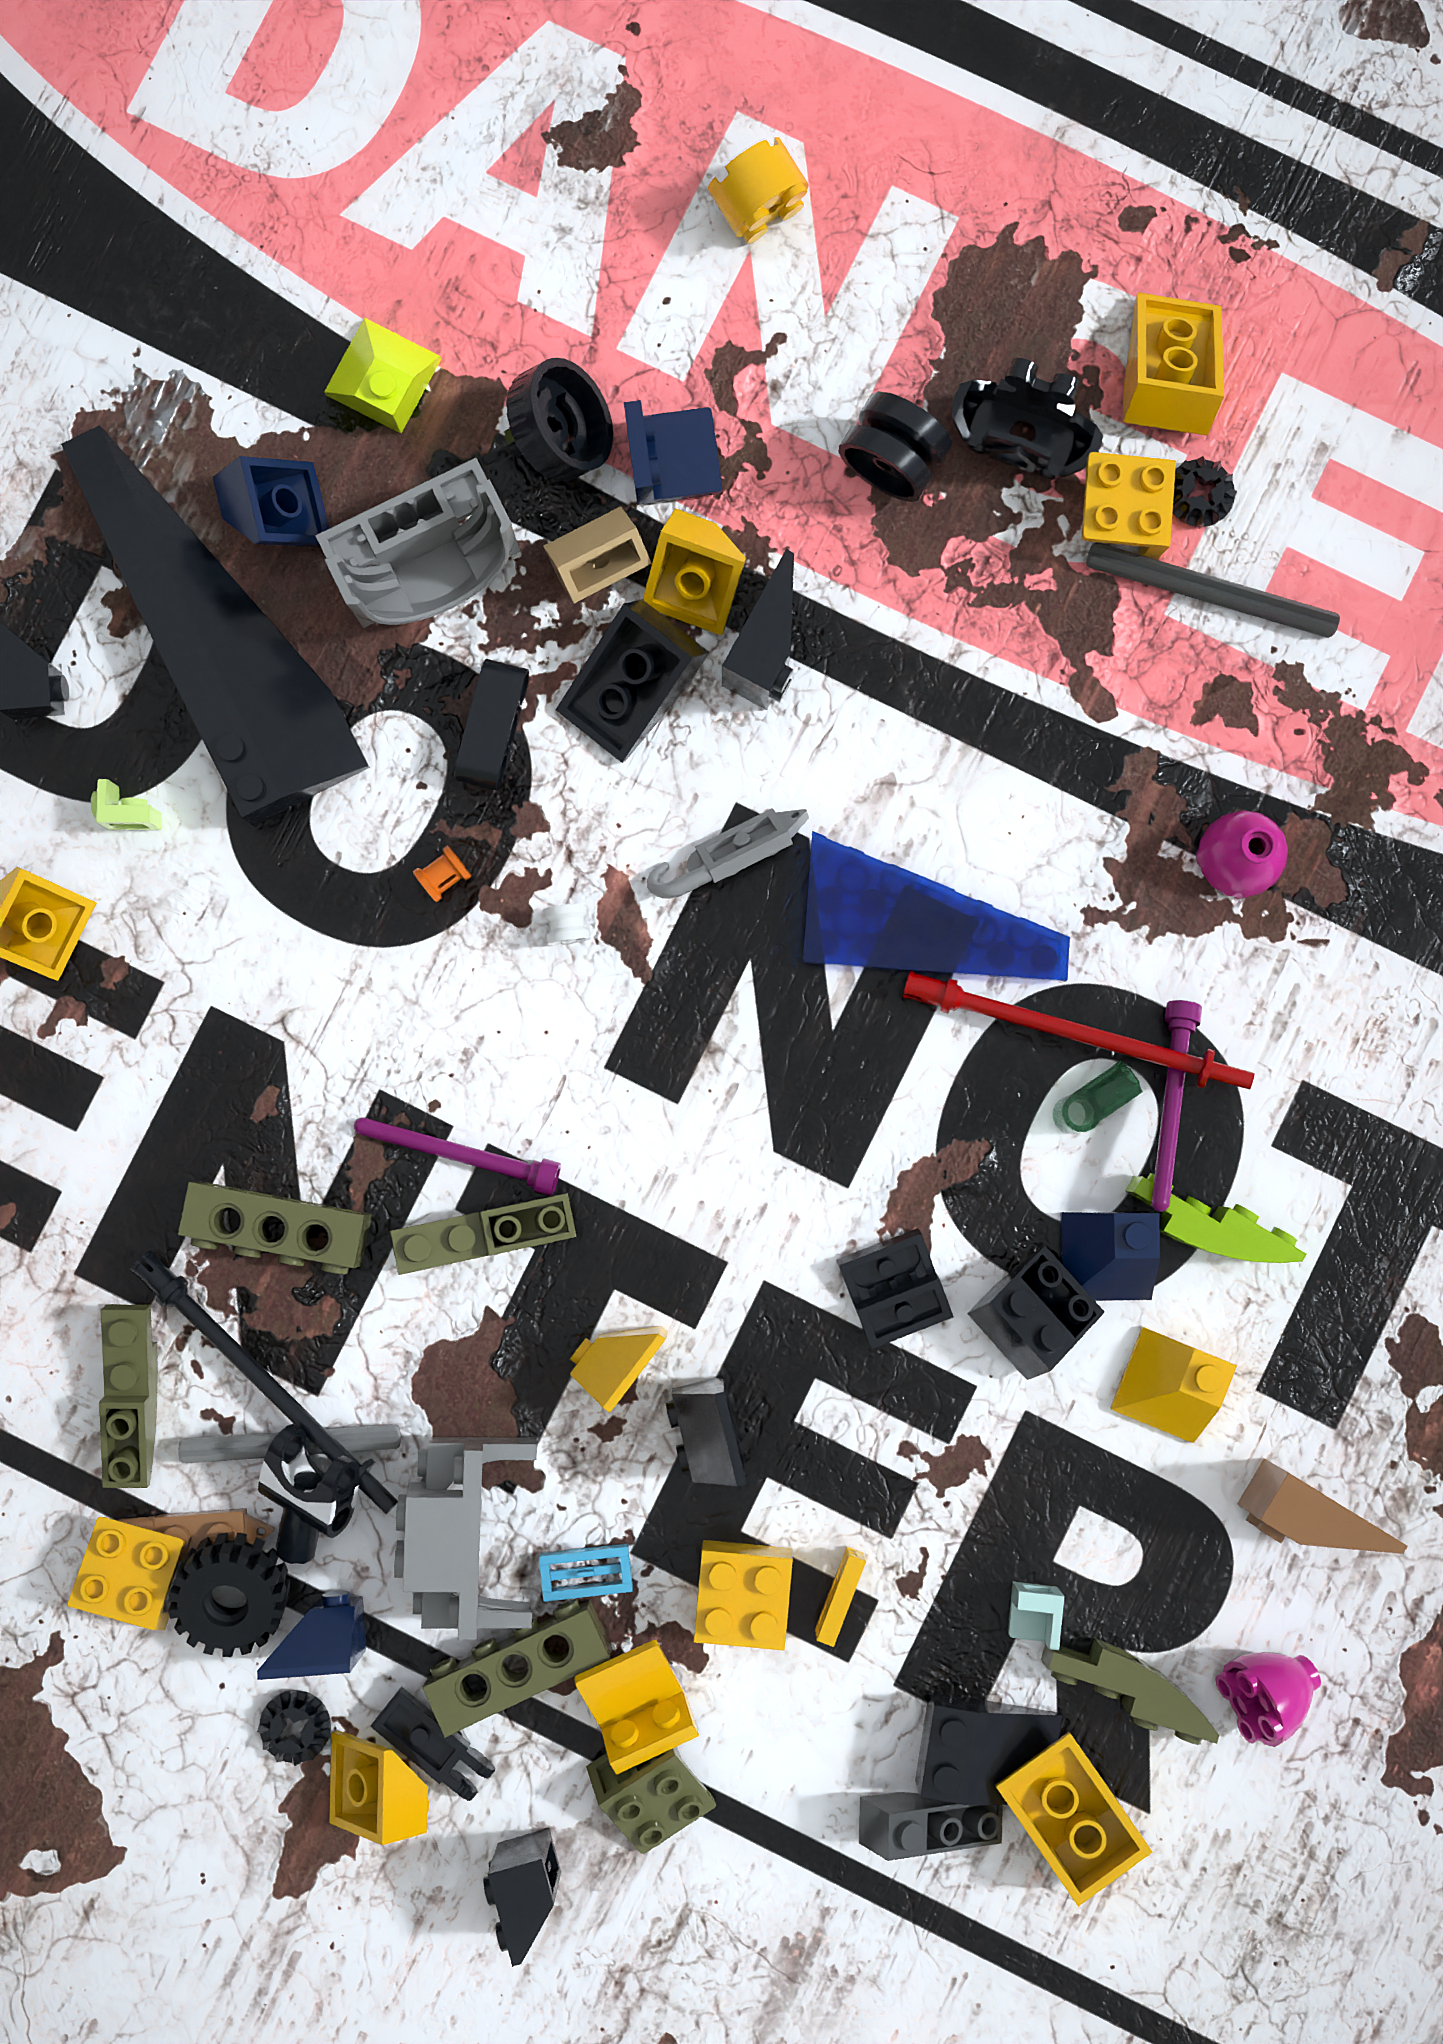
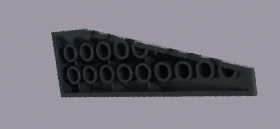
(244, 685)

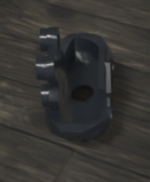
(1062, 438)

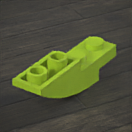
(1227, 1233)

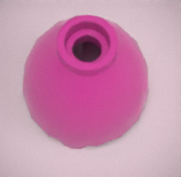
(1229, 862)
(1269, 1694)

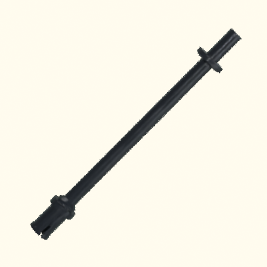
(173, 1292)

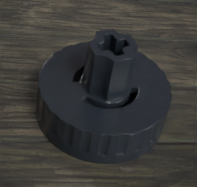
(549, 405)

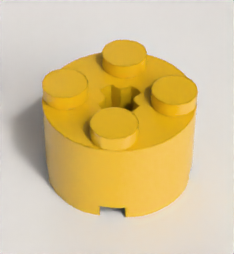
(759, 188)

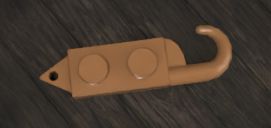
(199, 1525)

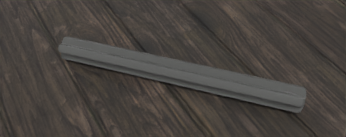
(1212, 590)

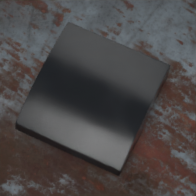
(895, 1288)

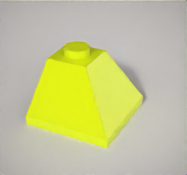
(382, 375)

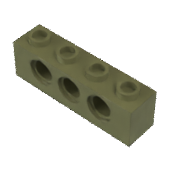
(208, 1202)
(460, 1707)

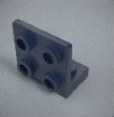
(672, 454)

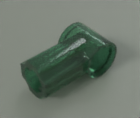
(1099, 1098)

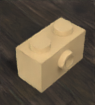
(597, 554)

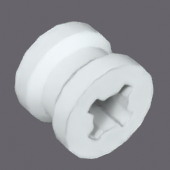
(567, 924)

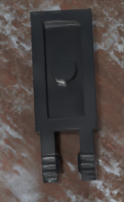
(418, 1736)

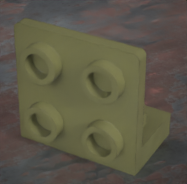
(650, 1798)

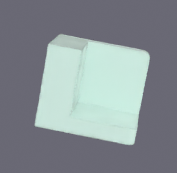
(1036, 1613)

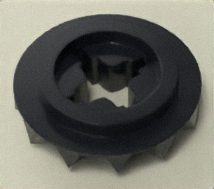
(1197, 510)
(296, 1706)

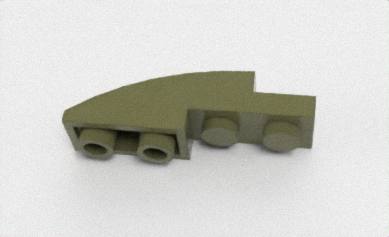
(482, 1234)
(129, 1397)
(1147, 1692)

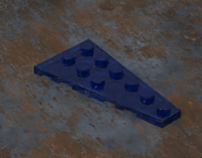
(898, 920)

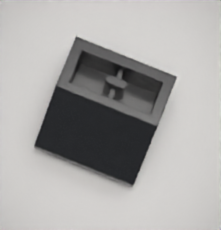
(1036, 1314)
(523, 1888)

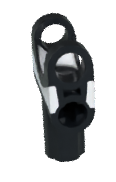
(308, 1496)

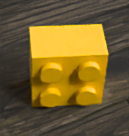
(743, 1595)

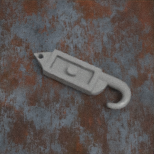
(731, 851)

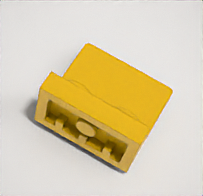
(1129, 501)
(127, 1574)
(637, 1705)

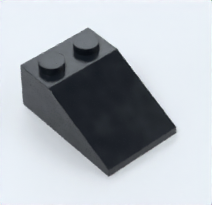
(761, 654)
(631, 679)
(708, 1433)
(977, 1744)

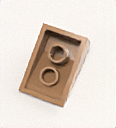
(1291, 1508)

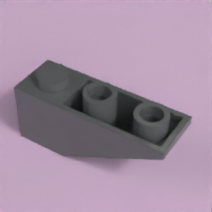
(912, 1826)

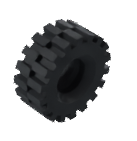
(237, 1566)

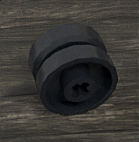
(895, 446)

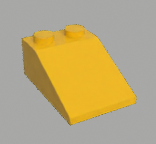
(1174, 364)
(1074, 1819)

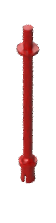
(952, 997)

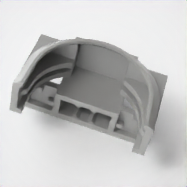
(421, 548)
(444, 1536)

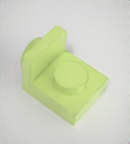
(130, 815)

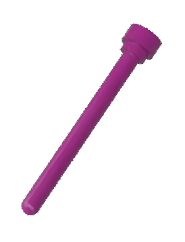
(1182, 1020)
(540, 1175)

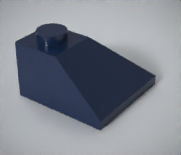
(272, 500)
(1112, 1252)
(323, 1642)

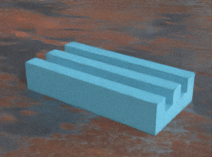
(583, 1554)

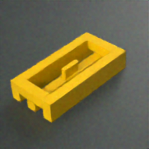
(840, 1596)

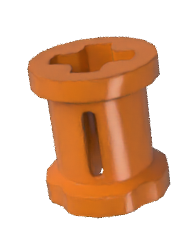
(441, 873)

